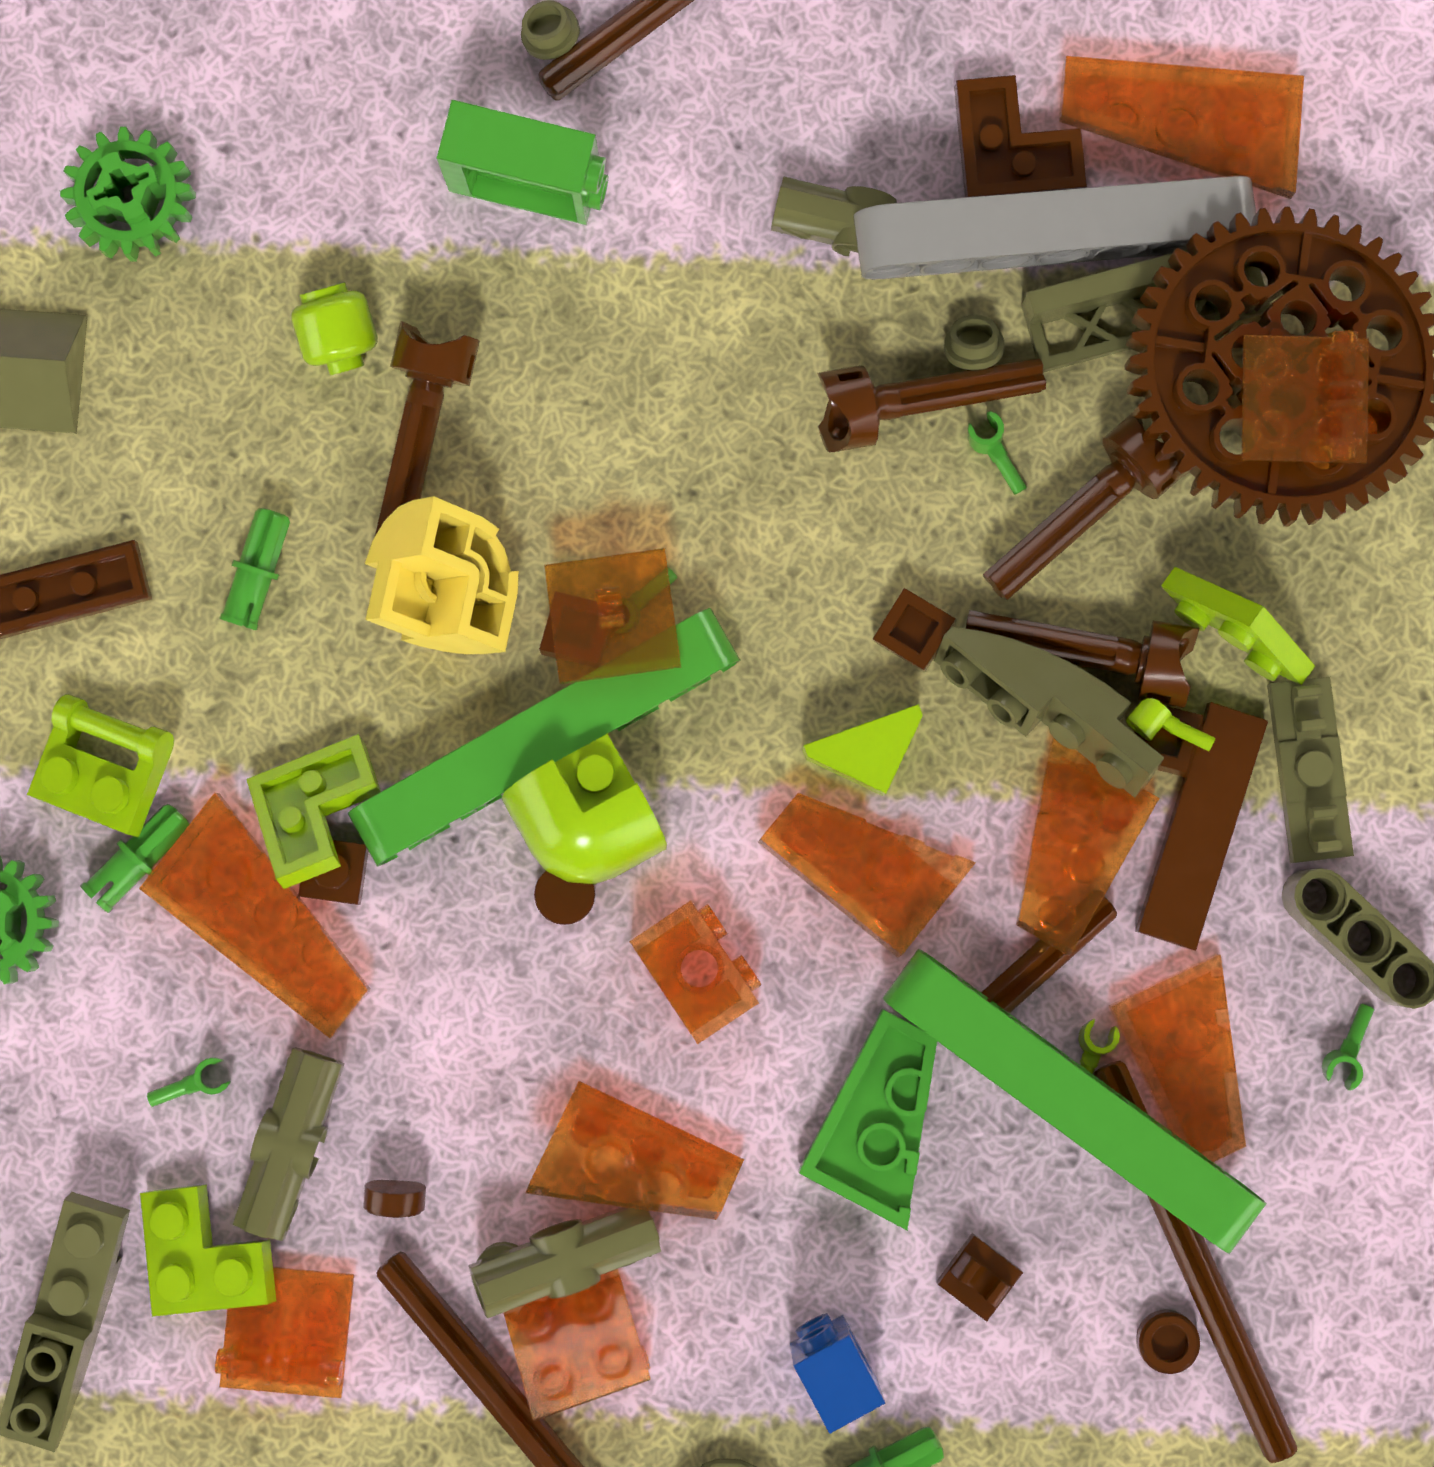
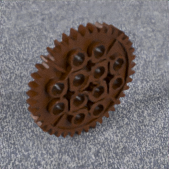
(1299, 263)

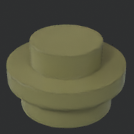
(549, 30)
(974, 343)

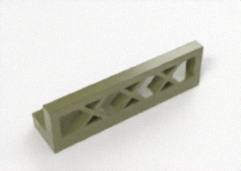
(1097, 292)

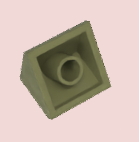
(41, 370)

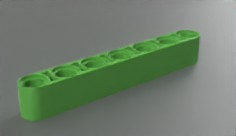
(546, 731)
(1074, 1101)

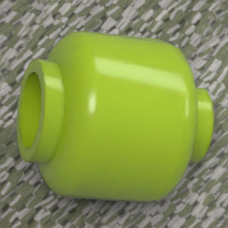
(334, 328)

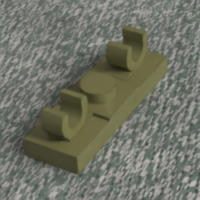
(1310, 770)

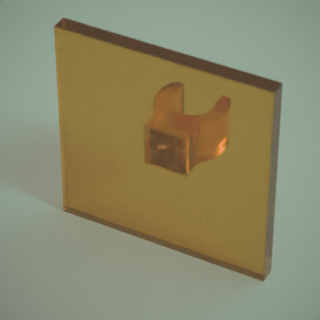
(612, 616)

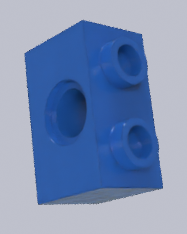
(835, 1371)

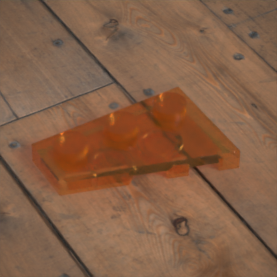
(1076, 847)
(870, 874)
(1187, 1055)
(632, 1160)

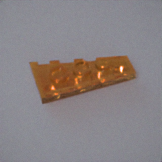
(1192, 115)
(229, 896)

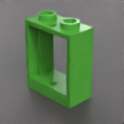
(522, 162)

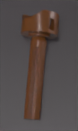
(431, 369)
(858, 406)
(1131, 467)
(1153, 661)

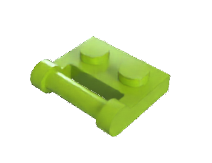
(93, 784)

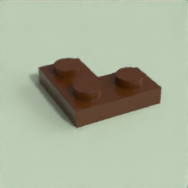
(999, 156)

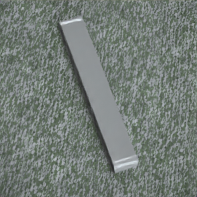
(1044, 226)

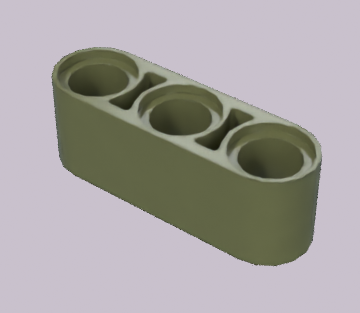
(1387, 947)

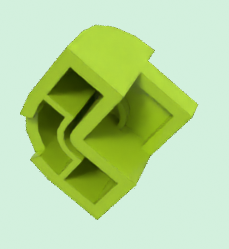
(585, 815)

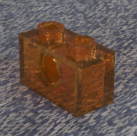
(700, 1007)

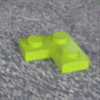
(1240, 623)
(296, 799)
(187, 1268)

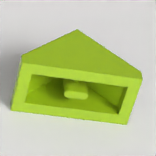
(868, 751)

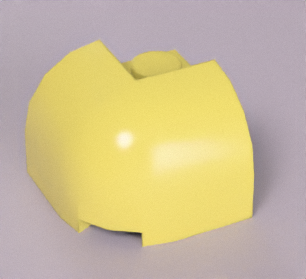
(442, 579)

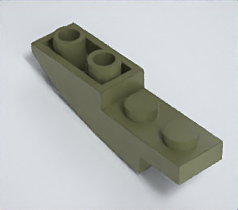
(1035, 686)
(65, 1321)

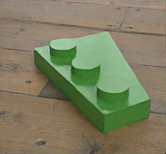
(876, 1122)

